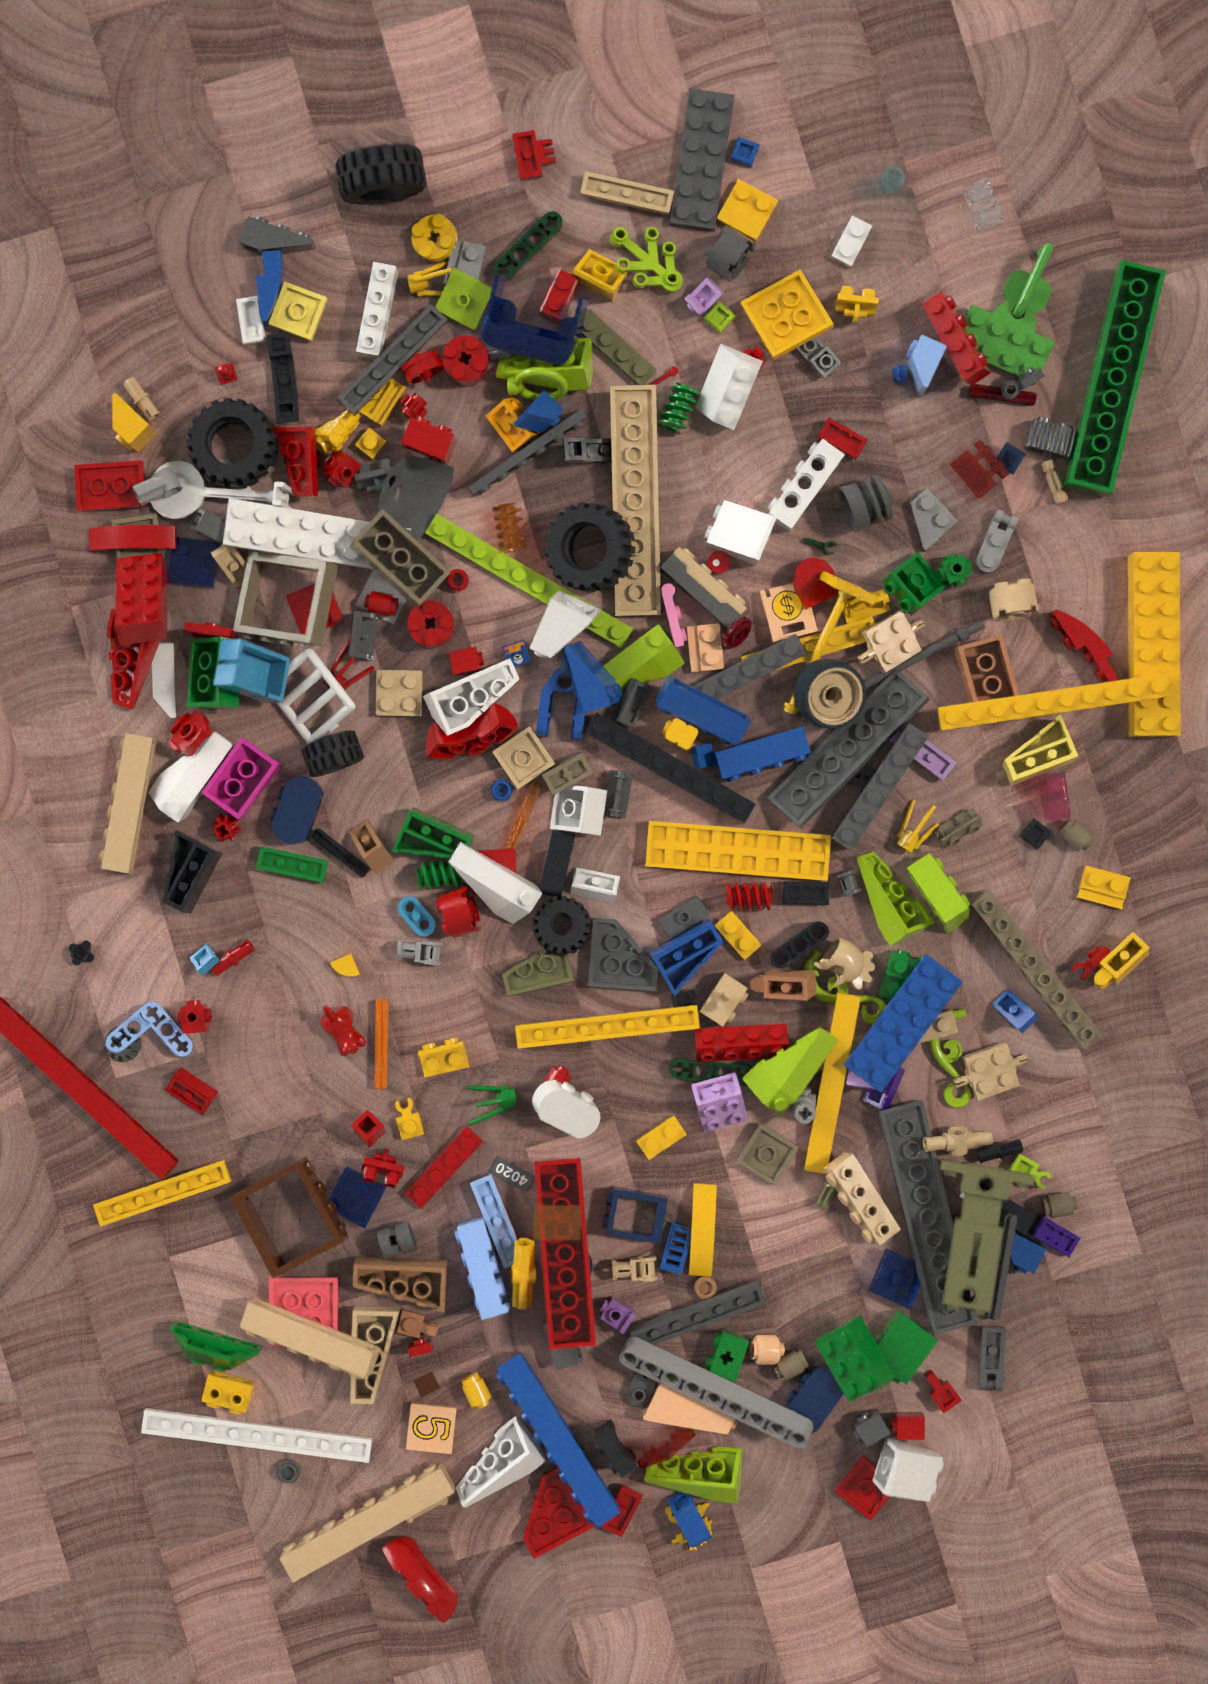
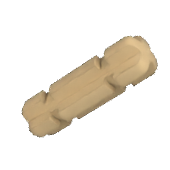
(1054, 481)

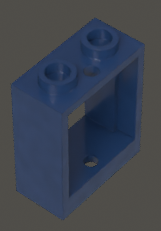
(659, 1218)

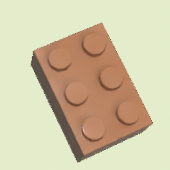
(986, 669)

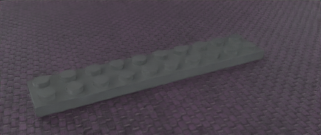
(923, 1209)

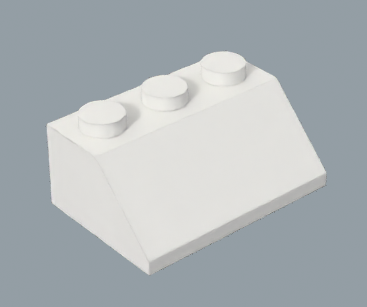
(728, 386)

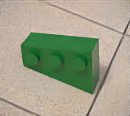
(430, 836)

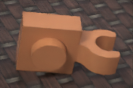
(413, 1324)

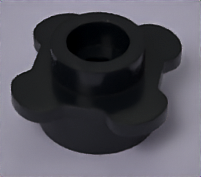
(75, 950)

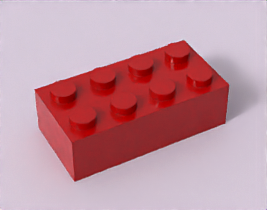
(141, 598)

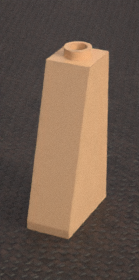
(677, 1409)

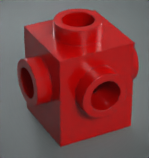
(340, 468)
(186, 1019)

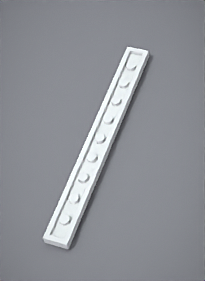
(256, 1435)

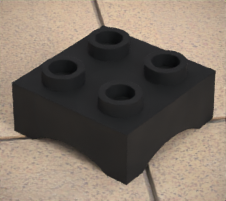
(620, 1457)

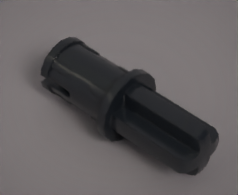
(999, 1150)

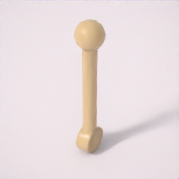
(443, 1502)

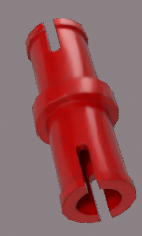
(233, 957)

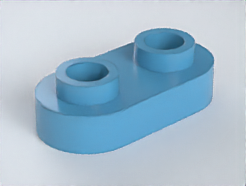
(418, 915)

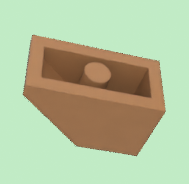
(371, 847)

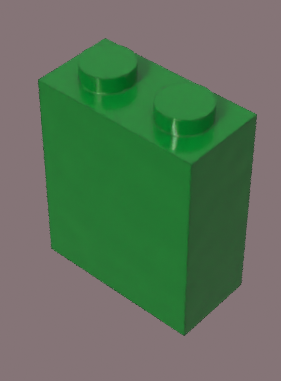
(905, 1346)

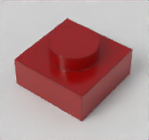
(420, 1346)

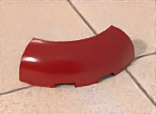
(490, 727)
(422, 1577)

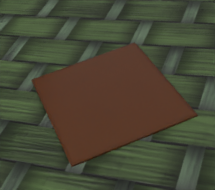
(426, 1384)

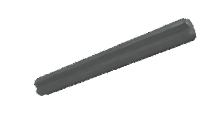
(1009, 1226)

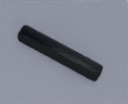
(340, 852)

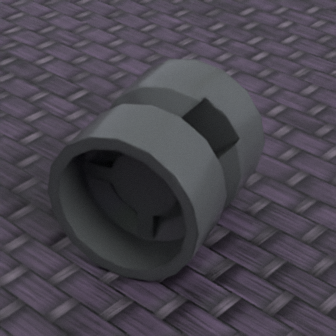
(404, 1237)

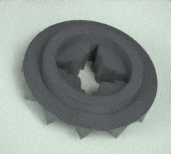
(129, 1053)

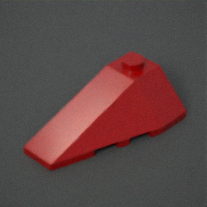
(129, 666)

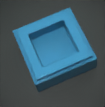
(204, 959)

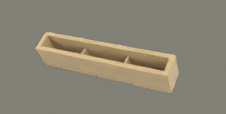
(128, 803)
(309, 1338)

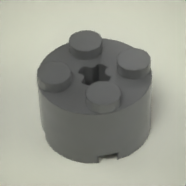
(729, 253)

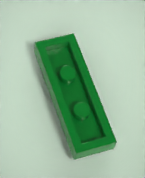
(292, 864)

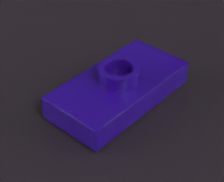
(1055, 1236)

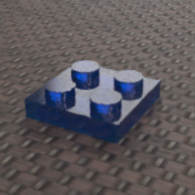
(193, 563)
(356, 1198)
(896, 1279)

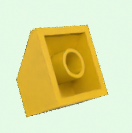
(131, 428)

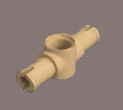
(957, 1141)

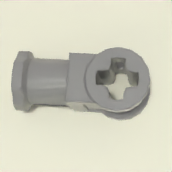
(421, 953)

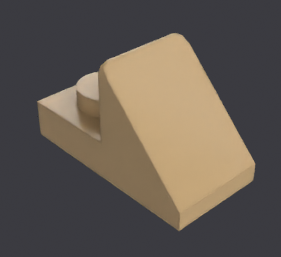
(231, 563)

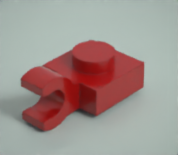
(1095, 956)
(943, 1393)

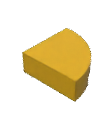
(346, 966)

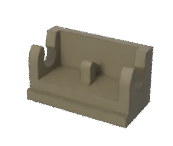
(567, 773)

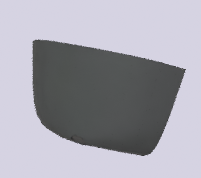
(422, 493)

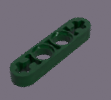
(530, 248)
(713, 1067)

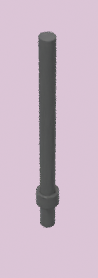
(961, 635)

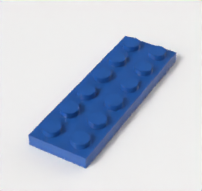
(903, 1023)

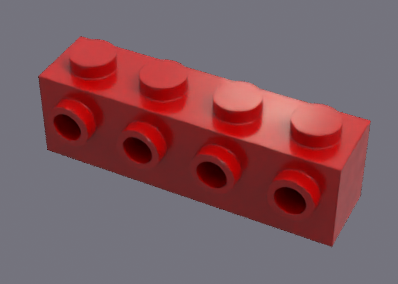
(958, 342)
(740, 1042)

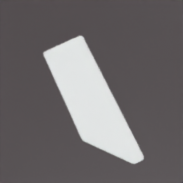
(164, 678)

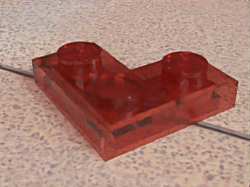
(666, 1449)

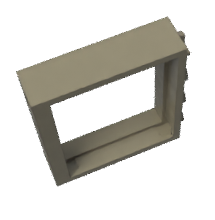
(319, 607)

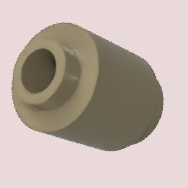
(1076, 834)
(1059, 1205)
(791, 1365)

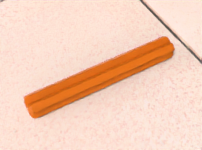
(381, 1044)

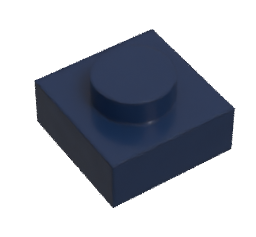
(1011, 457)

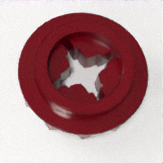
(737, 633)

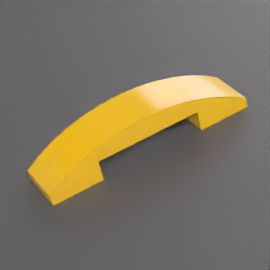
(702, 1229)

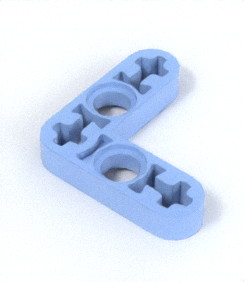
(146, 1024)

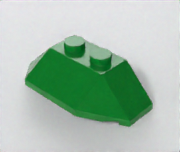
(212, 1347)

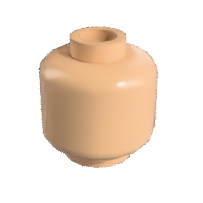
(766, 1349)

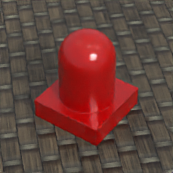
(226, 373)

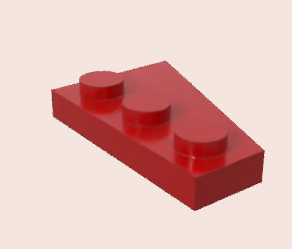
(299, 451)

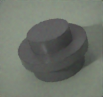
(288, 1471)

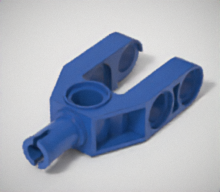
(547, 697)

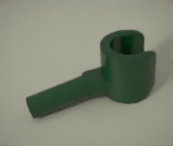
(821, 545)

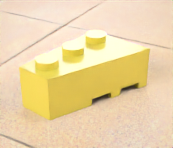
(1042, 753)

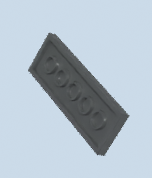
(702, 159)

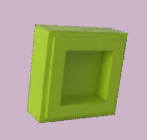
(719, 317)

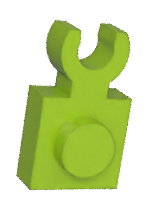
(1027, 1165)

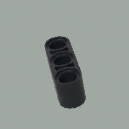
(557, 863)
(810, 943)

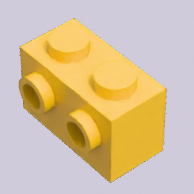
(228, 1392)

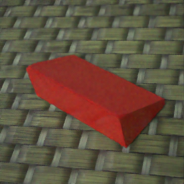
(191, 1091)

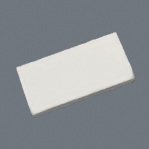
(594, 885)

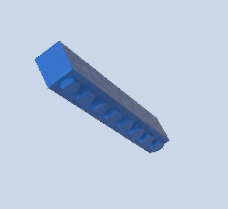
(558, 1439)

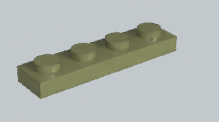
(617, 349)

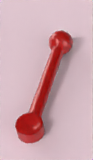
(672, 372)

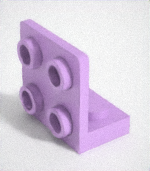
(719, 1102)

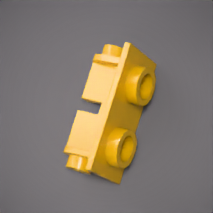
(858, 609)

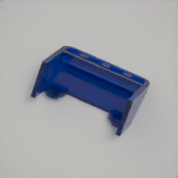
(505, 333)

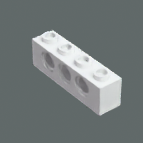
(377, 311)
(830, 458)

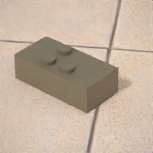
(399, 558)

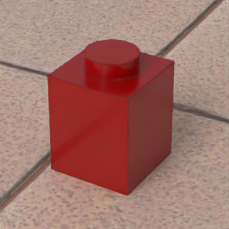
(466, 661)
(368, 1128)
(908, 1426)

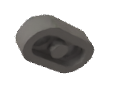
(642, 1384)

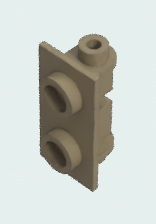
(967, 824)

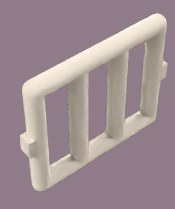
(335, 689)

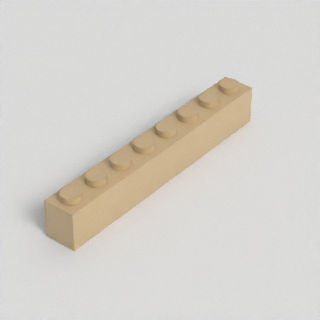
(367, 1522)

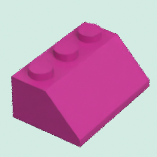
(241, 778)

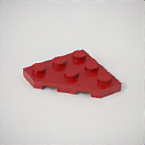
(554, 1516)

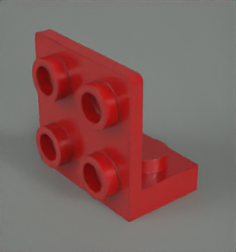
(300, 605)

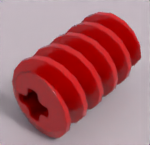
(749, 896)

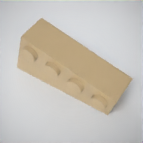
(376, 1327)

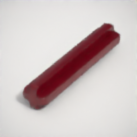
(994, 393)

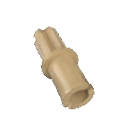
(141, 399)

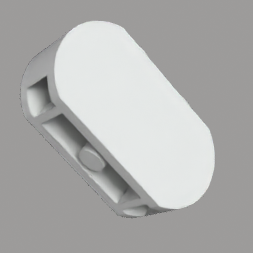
(566, 1108)

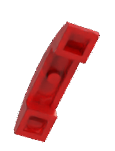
(132, 537)

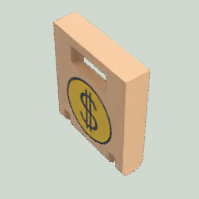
(785, 609)

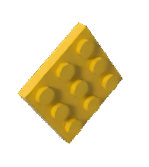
(787, 314)

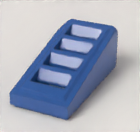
(681, 1259)

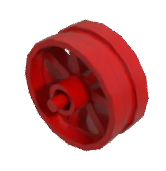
(422, 367)

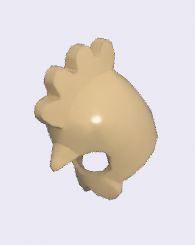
(847, 963)

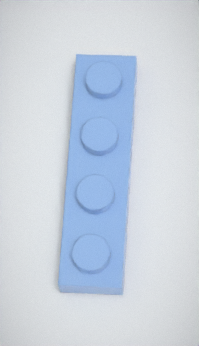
(495, 1217)

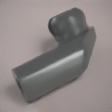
(499, 354)

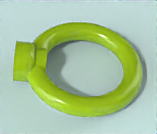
(517, 385)

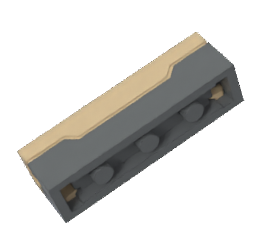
(703, 588)

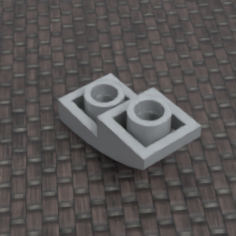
(819, 356)

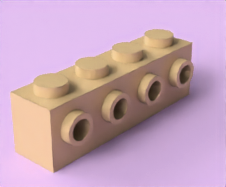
(861, 1199)

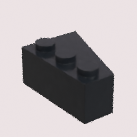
(189, 871)

